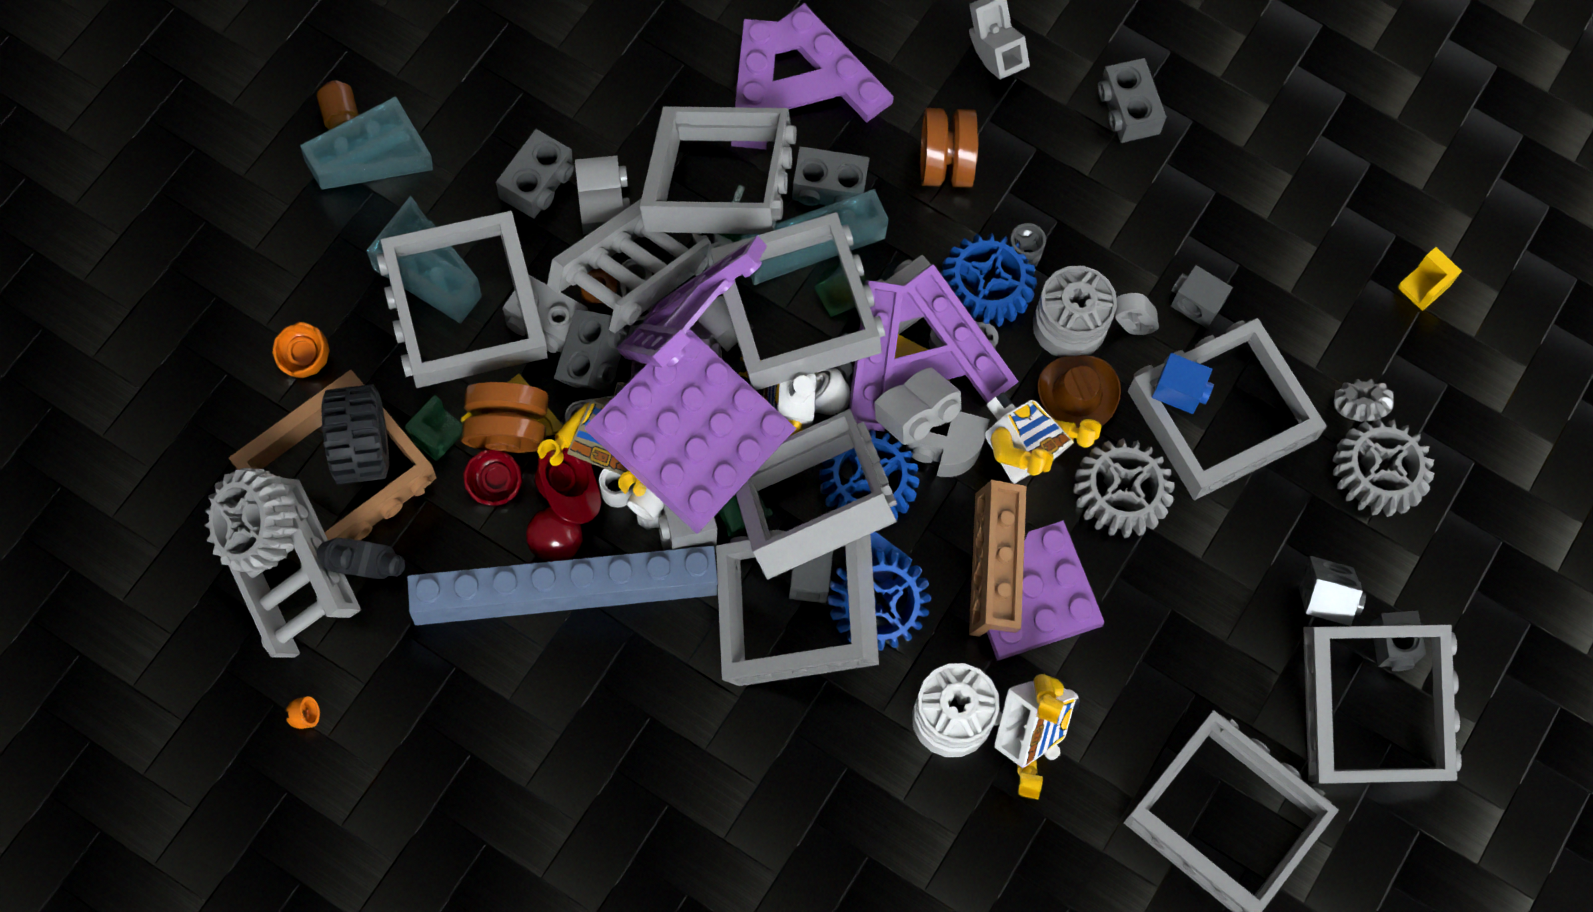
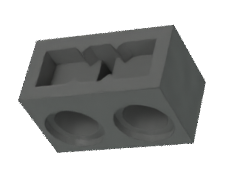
(1138, 99)
(832, 170)
(528, 171)
(590, 353)
(1331, 591)

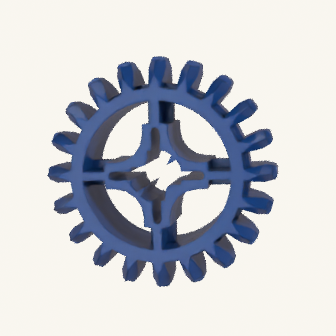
(1013, 294)
(891, 461)
(891, 592)

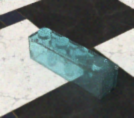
(861, 213)

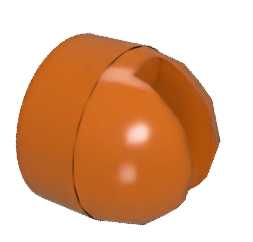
(295, 712)

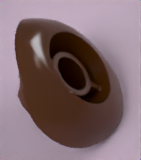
(1079, 389)

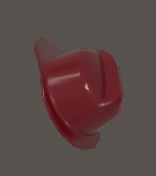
(569, 487)

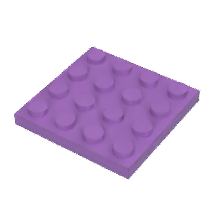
(691, 432)

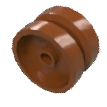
(952, 148)
(504, 417)

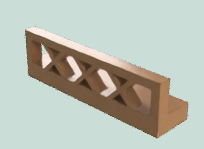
(998, 558)

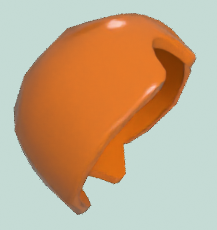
(301, 350)

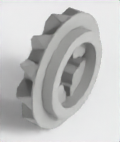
(1363, 409)

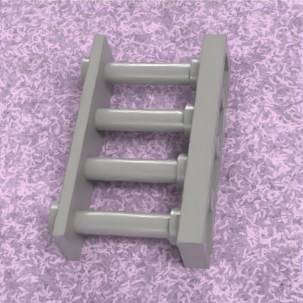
(617, 237)
(332, 589)

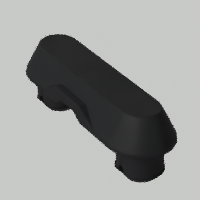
(360, 558)

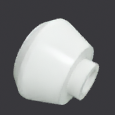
(831, 392)

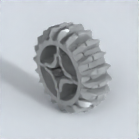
(1367, 444)
(1139, 511)
(251, 520)

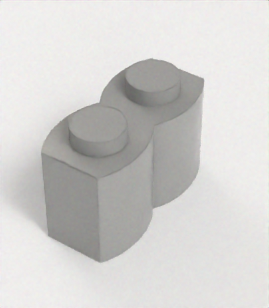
(600, 190)
(918, 405)

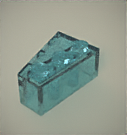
(367, 148)
(432, 275)

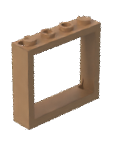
(306, 420)

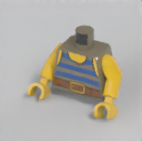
(585, 447)

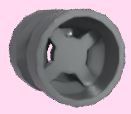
(1030, 239)

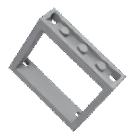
(716, 125)
(820, 355)
(477, 361)
(1172, 442)
(831, 529)
(858, 654)
(1319, 704)
(1195, 864)

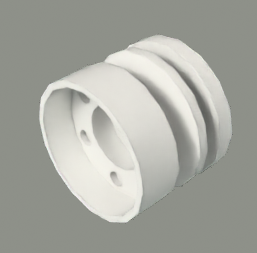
(942, 726)

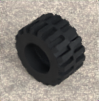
(355, 434)

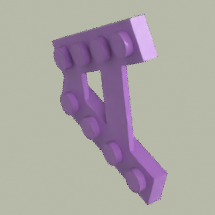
(835, 74)
(662, 334)
(964, 349)

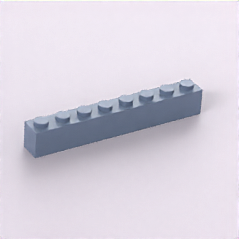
(562, 585)

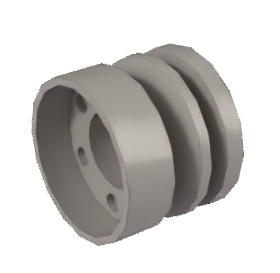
(1074, 311)

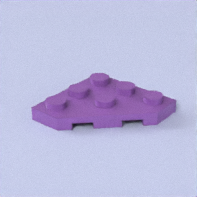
(1054, 596)

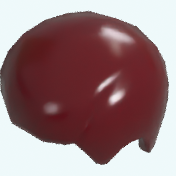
(492, 477)
(553, 537)

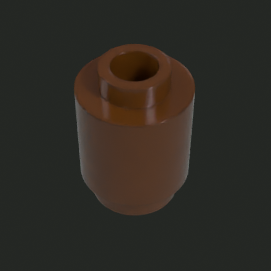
(336, 103)
(592, 302)

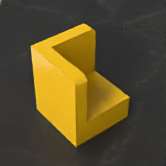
(1430, 279)

